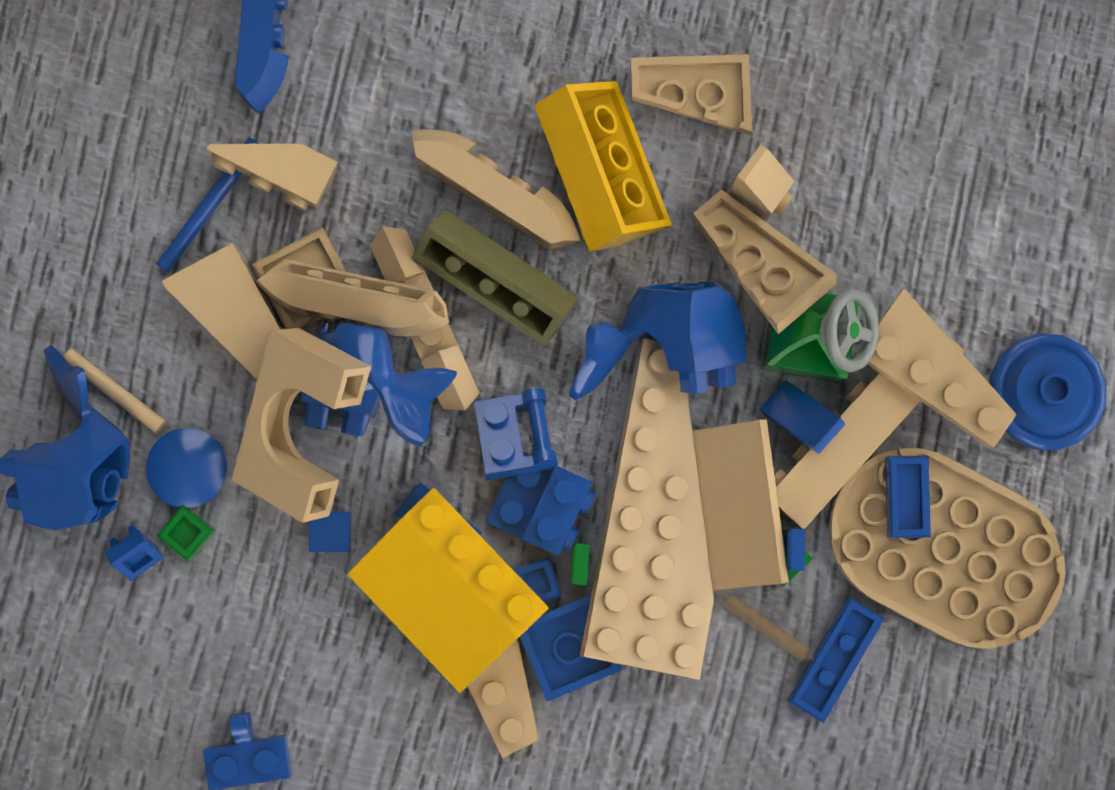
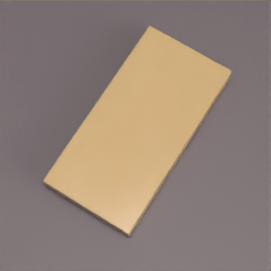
(740, 505)

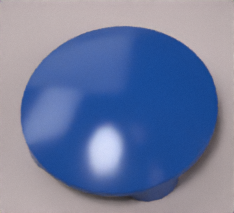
(186, 467)

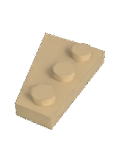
(697, 87)

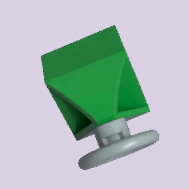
(822, 339)

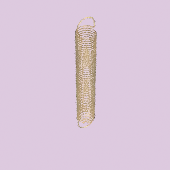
(780, 635)

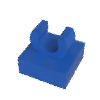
(133, 554)

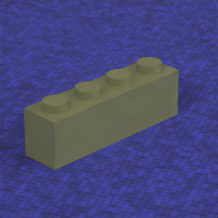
(494, 277)

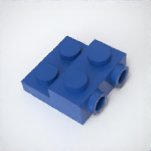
(542, 507)

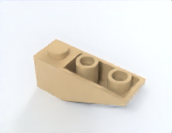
(287, 168)

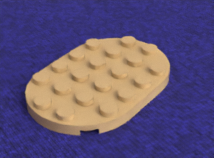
(981, 575)

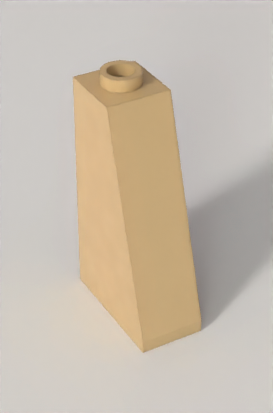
(227, 303)

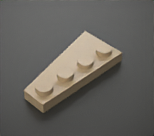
(766, 263)

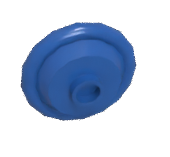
(1052, 389)

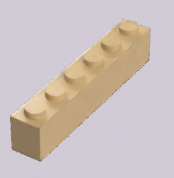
(869, 419)

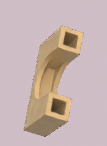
(267, 457)

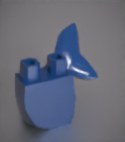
(692, 323)
(403, 396)
(75, 476)

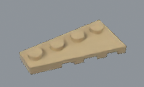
(933, 370)
(506, 702)

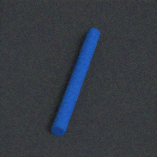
(199, 218)

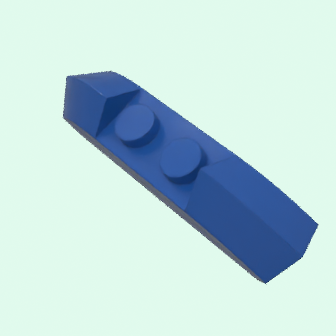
(259, 64)

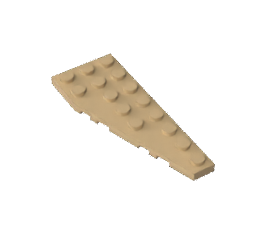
(653, 560)

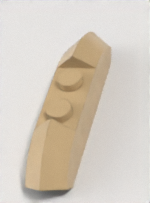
(536, 216)
(367, 300)
(435, 349)

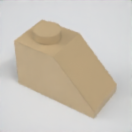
(763, 185)

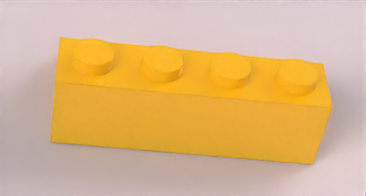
(602, 164)

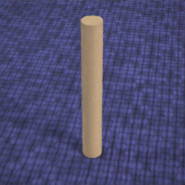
(116, 392)

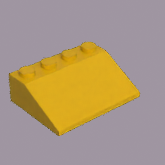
(447, 590)

